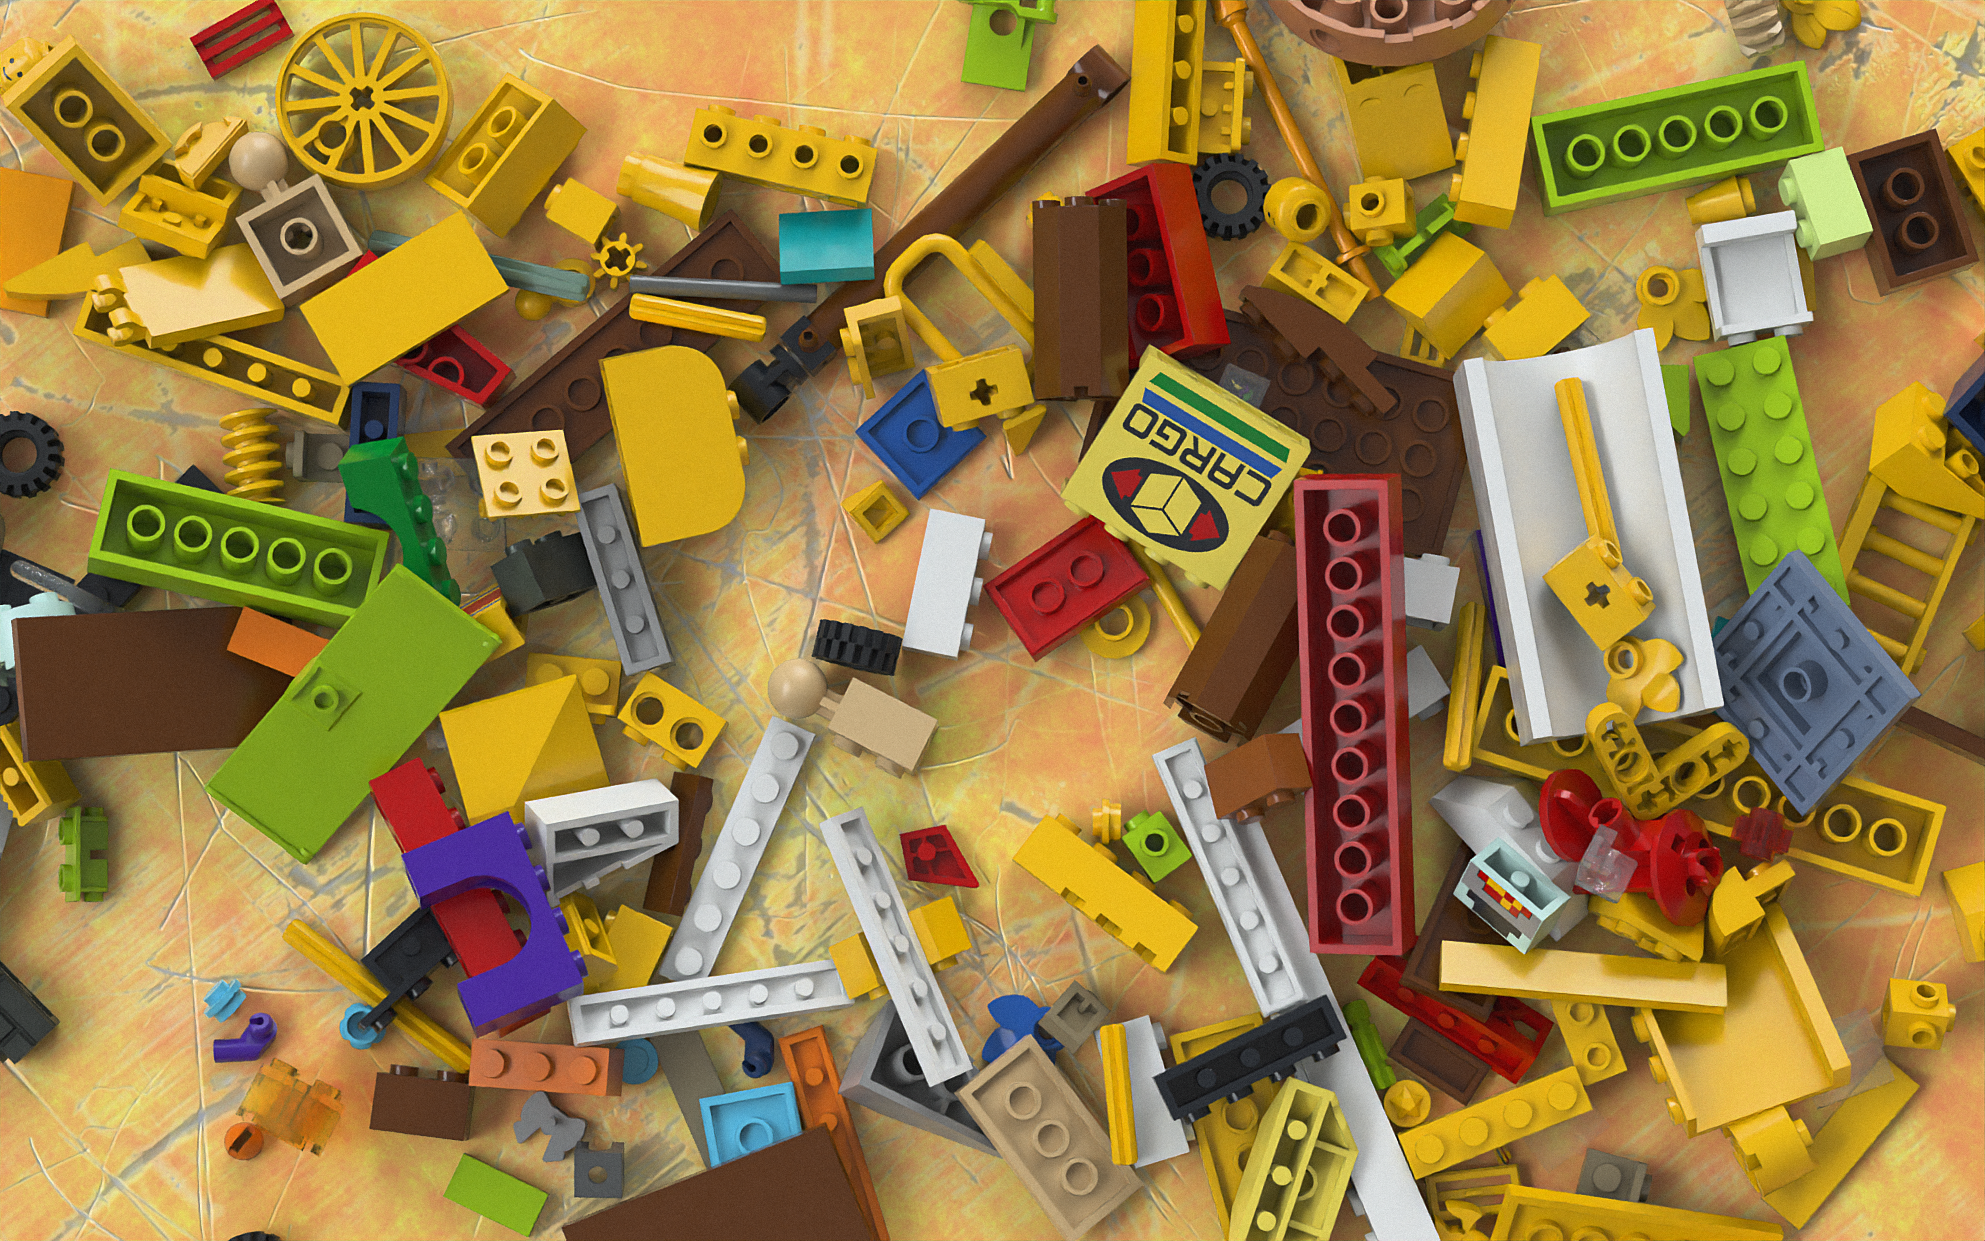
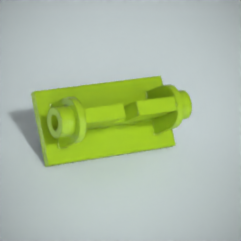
(1430, 225)
(80, 872)

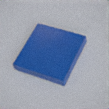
(913, 441)

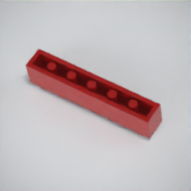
(472, 920)

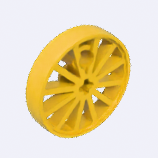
(368, 85)

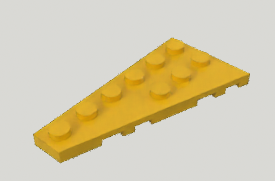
(1565, 1216)

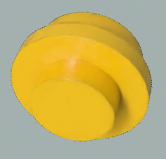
(1107, 822)

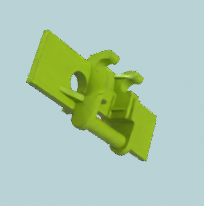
(1002, 59)

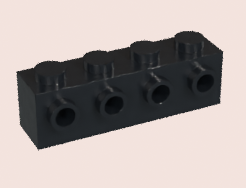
(1249, 1057)

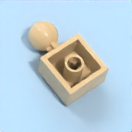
(272, 228)
(859, 720)

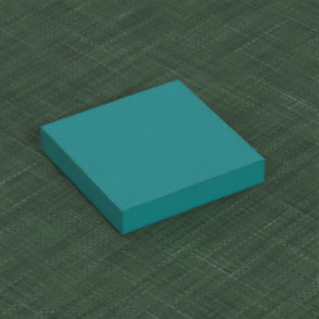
(826, 246)

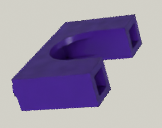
(496, 858)

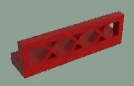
(1492, 1042)

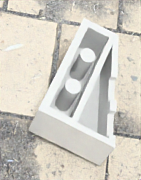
(599, 831)

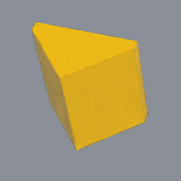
(1449, 293)

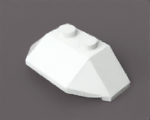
(1509, 809)

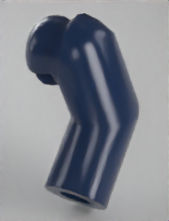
(758, 1048)

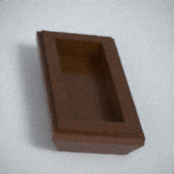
(1438, 1061)

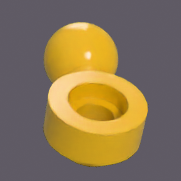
(536, 306)

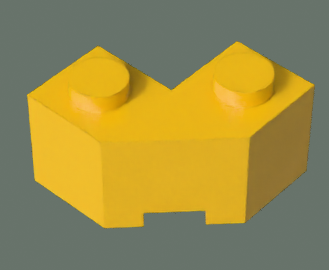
(938, 932)

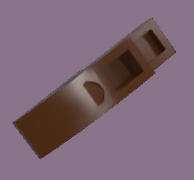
(1307, 330)

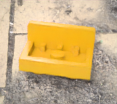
(1221, 108)
(877, 340)

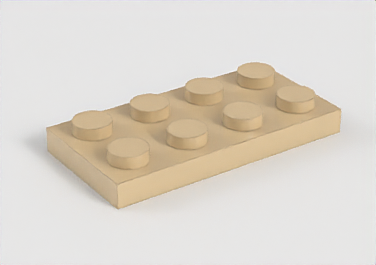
(1048, 1138)

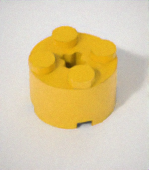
(1772, 1149)

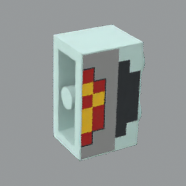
(1511, 895)

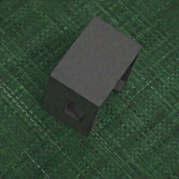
(611, 1160)

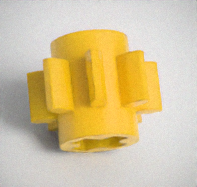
(624, 250)

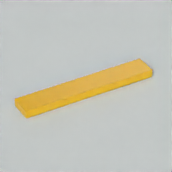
(1583, 977)

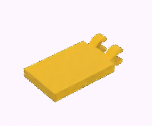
(187, 297)

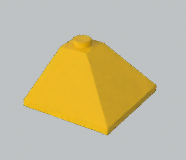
(523, 749)

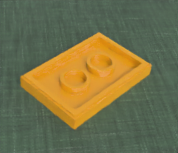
(32, 229)

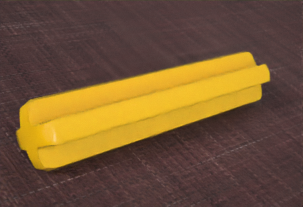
(698, 317)
(1118, 1094)

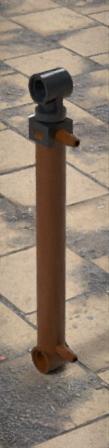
(817, 338)

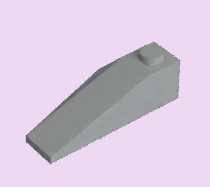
(892, 1083)

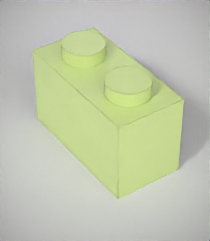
(1825, 204)

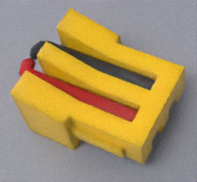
(1502, 1154)

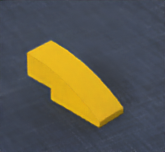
(72, 272)

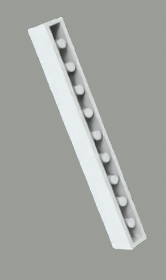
(1380, 1175)

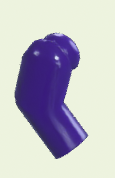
(251, 1044)

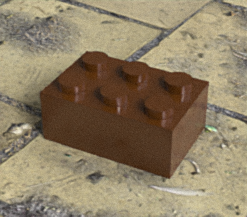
(1912, 212)

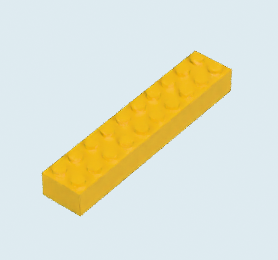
(1854, 833)

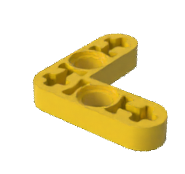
(1648, 774)

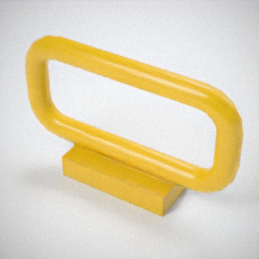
(989, 276)

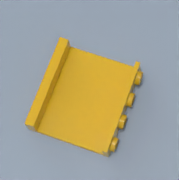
(1763, 1051)

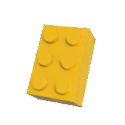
(86, 120)

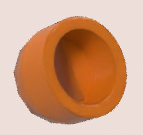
(250, 1148)

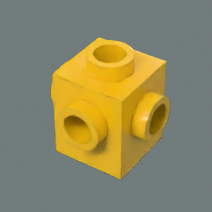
(1381, 211)
(1916, 1014)

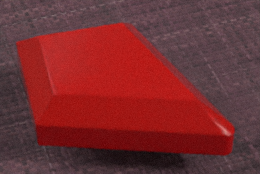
(935, 858)

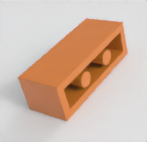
(546, 1067)

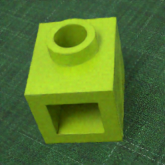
(1154, 845)

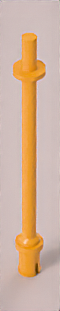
(1232, 15)

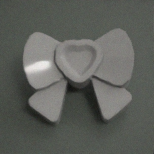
(565, 1130)

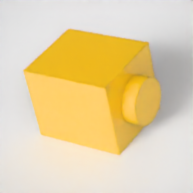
(581, 213)

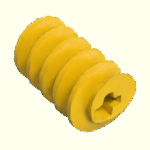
(251, 455)

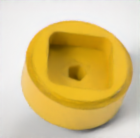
(1406, 1103)

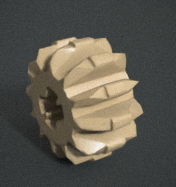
(1756, 26)

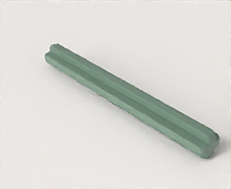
(514, 272)

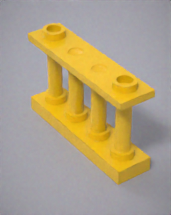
(1861, 535)

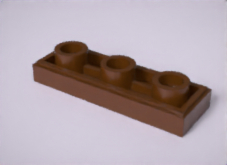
(672, 868)

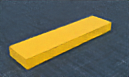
(1840, 1145)

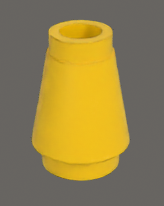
(1722, 202)

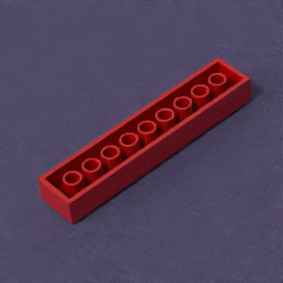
(1355, 713)

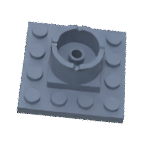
(1806, 682)

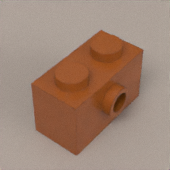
(1258, 777)

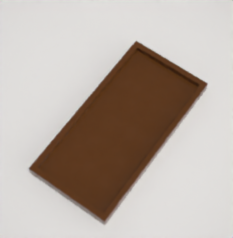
(137, 684)
(769, 1194)

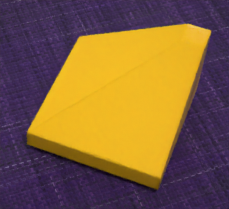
(1021, 428)
(876, 510)

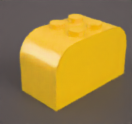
(675, 442)

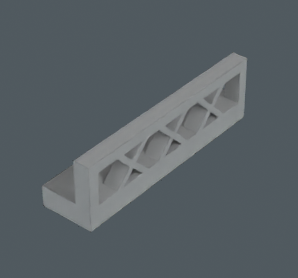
(623, 581)

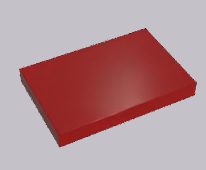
(1066, 586)

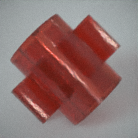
(1762, 834)

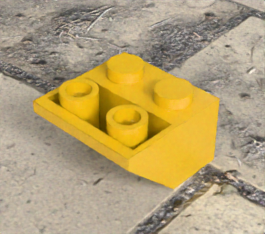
(1645, 923)

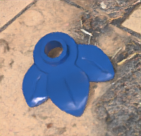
(1017, 1018)

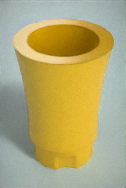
(671, 188)

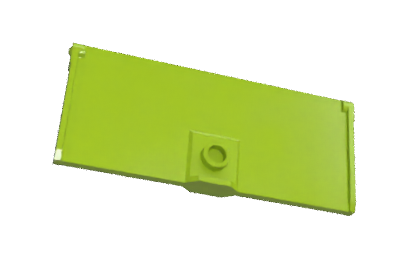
(352, 713)

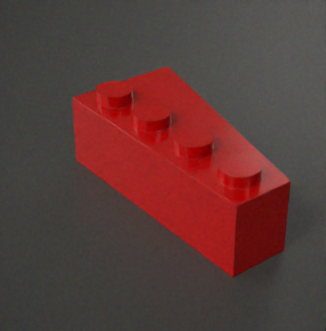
(455, 363)

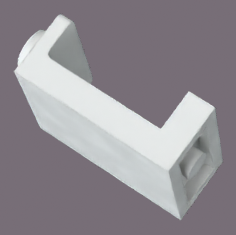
(1753, 278)

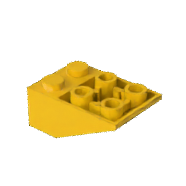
(1393, 118)
(1925, 455)

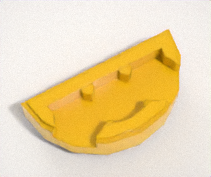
(205, 147)

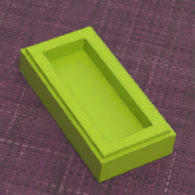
(496, 1195)

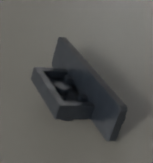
(404, 965)

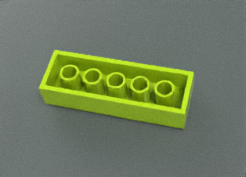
(1673, 138)
(1767, 460)
(234, 550)

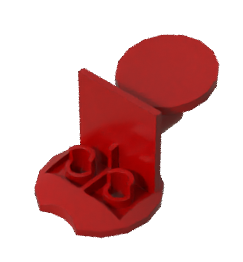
(1671, 851)

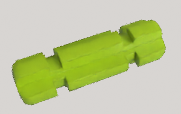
(1369, 1044)

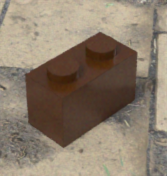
(422, 1104)

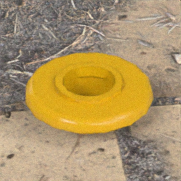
(1129, 640)

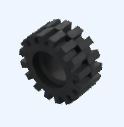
(1243, 172)
(47, 460)
(857, 647)

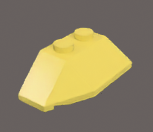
(1295, 1168)

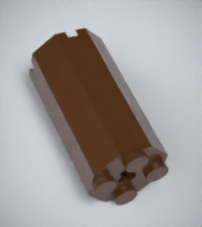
(1080, 299)
(1244, 646)

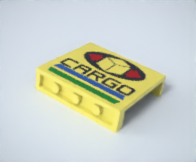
(1185, 470)

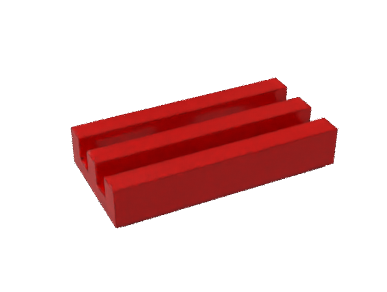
(234, 21)

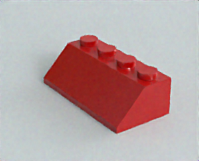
(1169, 264)

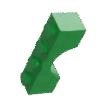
(385, 482)

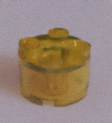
(291, 1107)

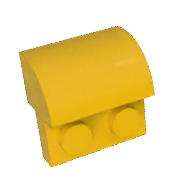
(178, 215)
(1737, 905)

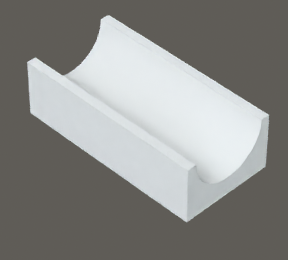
(1536, 517)

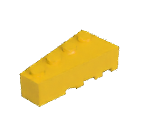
(1105, 893)

